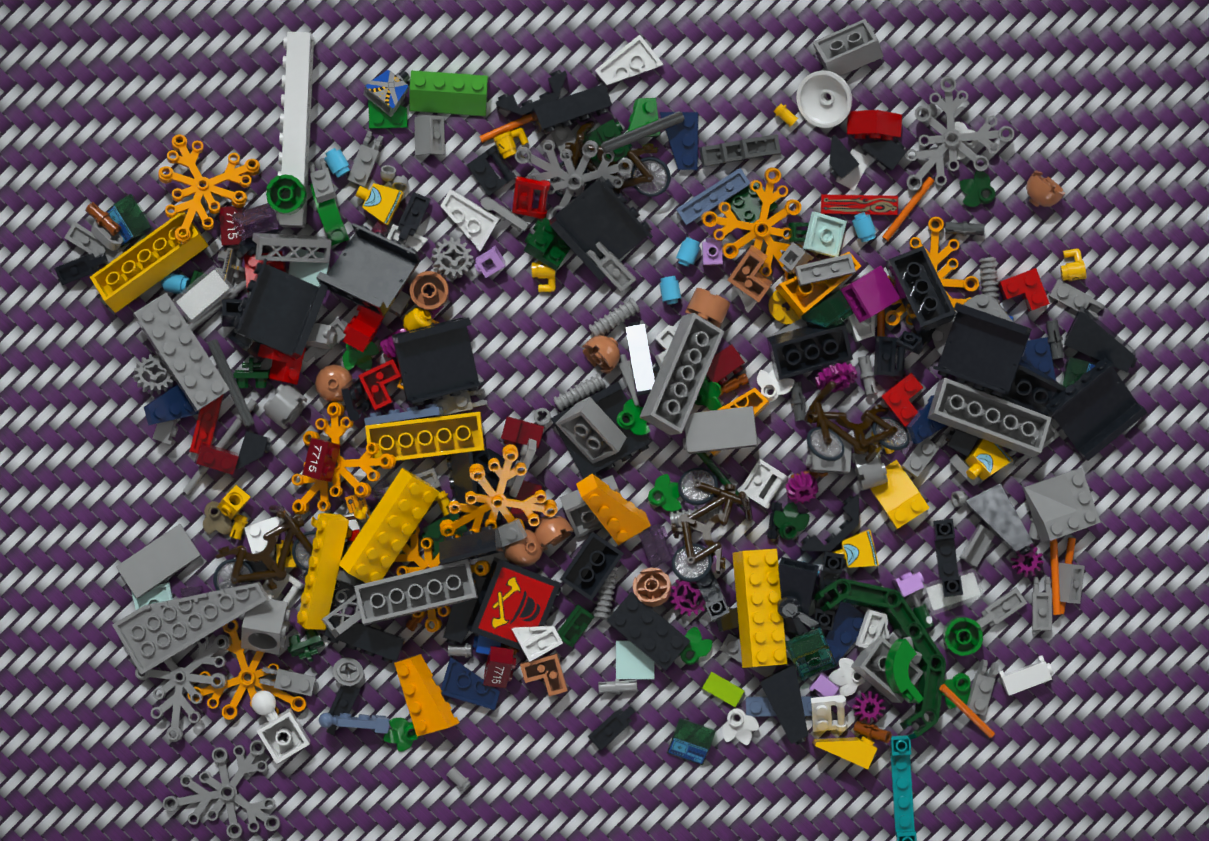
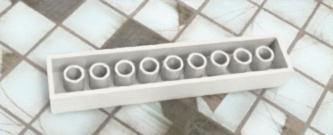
(296, 117)

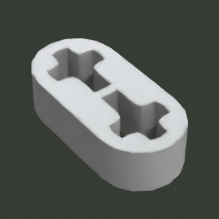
(109, 241)
(961, 465)

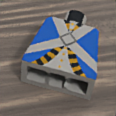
(388, 91)

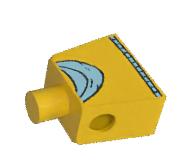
(380, 201)
(986, 459)
(859, 550)

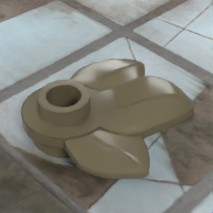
(216, 521)

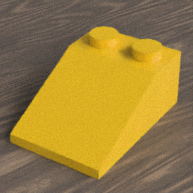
(899, 496)
(852, 749)

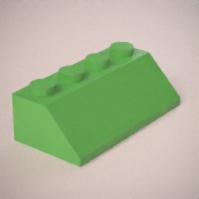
(448, 93)

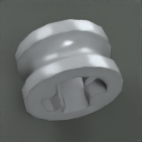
(548, 416)

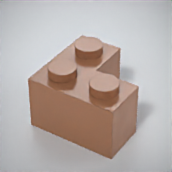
(746, 275)
(547, 668)

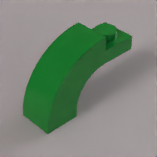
(331, 219)
(897, 671)

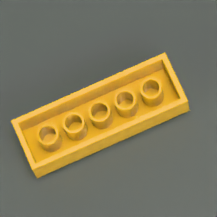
(146, 263)
(428, 436)
(389, 527)
(757, 602)

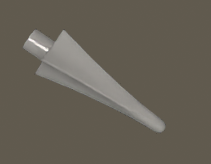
(626, 370)

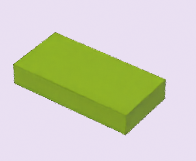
(723, 689)

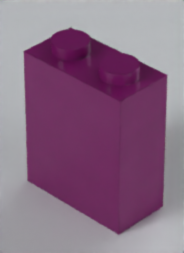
(870, 294)

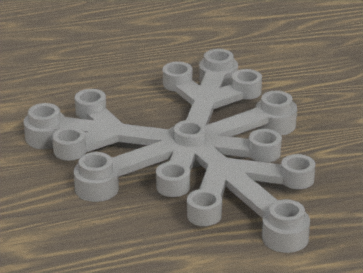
(936, 155)
(553, 170)
(178, 700)
(204, 796)

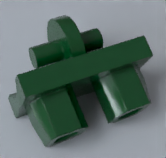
(261, 376)
(306, 648)

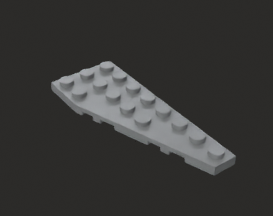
(171, 626)

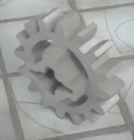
(445, 263)
(145, 375)

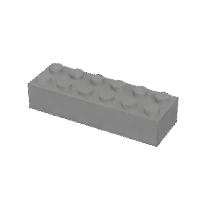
(181, 351)
(682, 374)
(989, 417)
(416, 592)

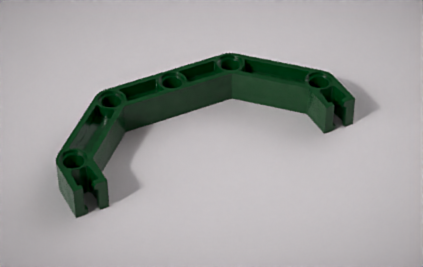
(901, 619)

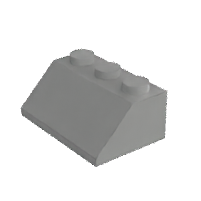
(848, 48)
(591, 430)
(579, 514)
(871, 667)

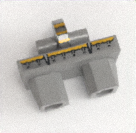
(232, 264)

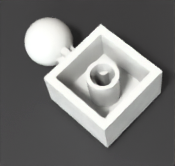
(286, 722)

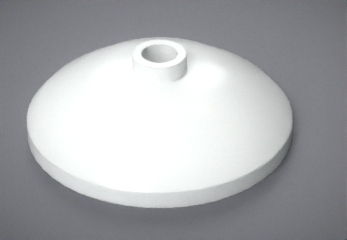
(816, 106)

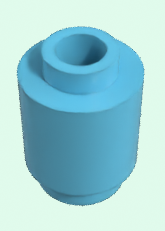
(337, 162)
(864, 227)
(688, 252)
(175, 283)
(670, 290)

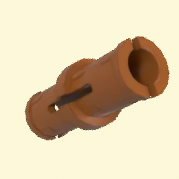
(103, 219)
(872, 732)

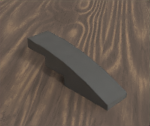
(740, 150)

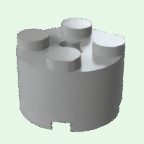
(285, 405)
(871, 473)

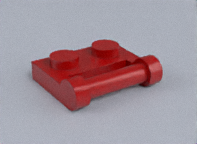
(524, 197)

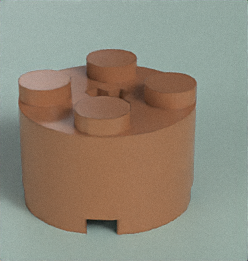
(419, 286)
(708, 306)

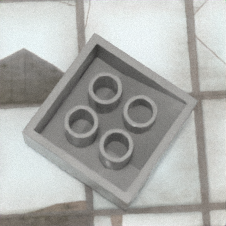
(1061, 505)

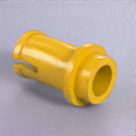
(788, 117)
(443, 502)
(238, 526)

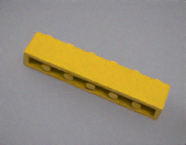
(322, 570)

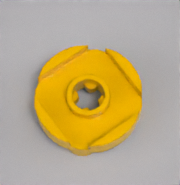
(778, 312)

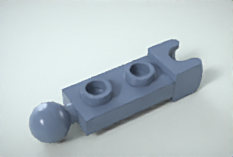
(377, 723)

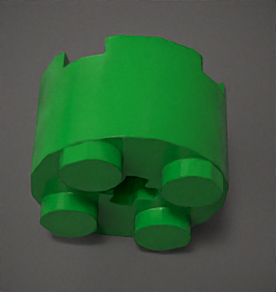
(275, 194)
(973, 633)

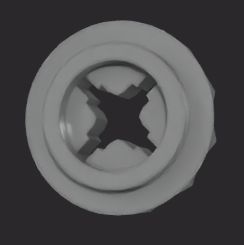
(352, 666)

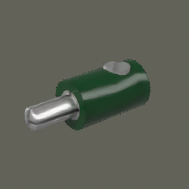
(921, 612)

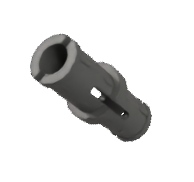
(964, 228)
(1056, 352)
(798, 401)

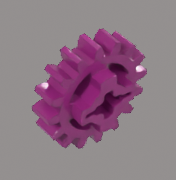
(840, 373)
(681, 598)

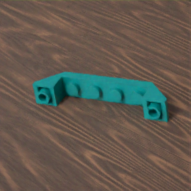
(902, 788)

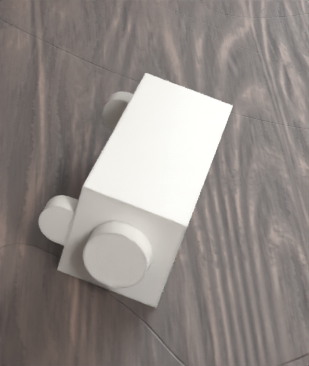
(1026, 677)

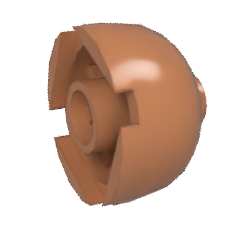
(1043, 190)
(602, 352)
(331, 381)
(552, 531)
(525, 551)
(652, 587)

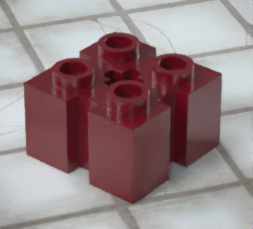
(520, 431)

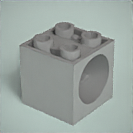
(839, 466)
(266, 627)

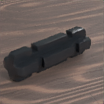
(772, 533)

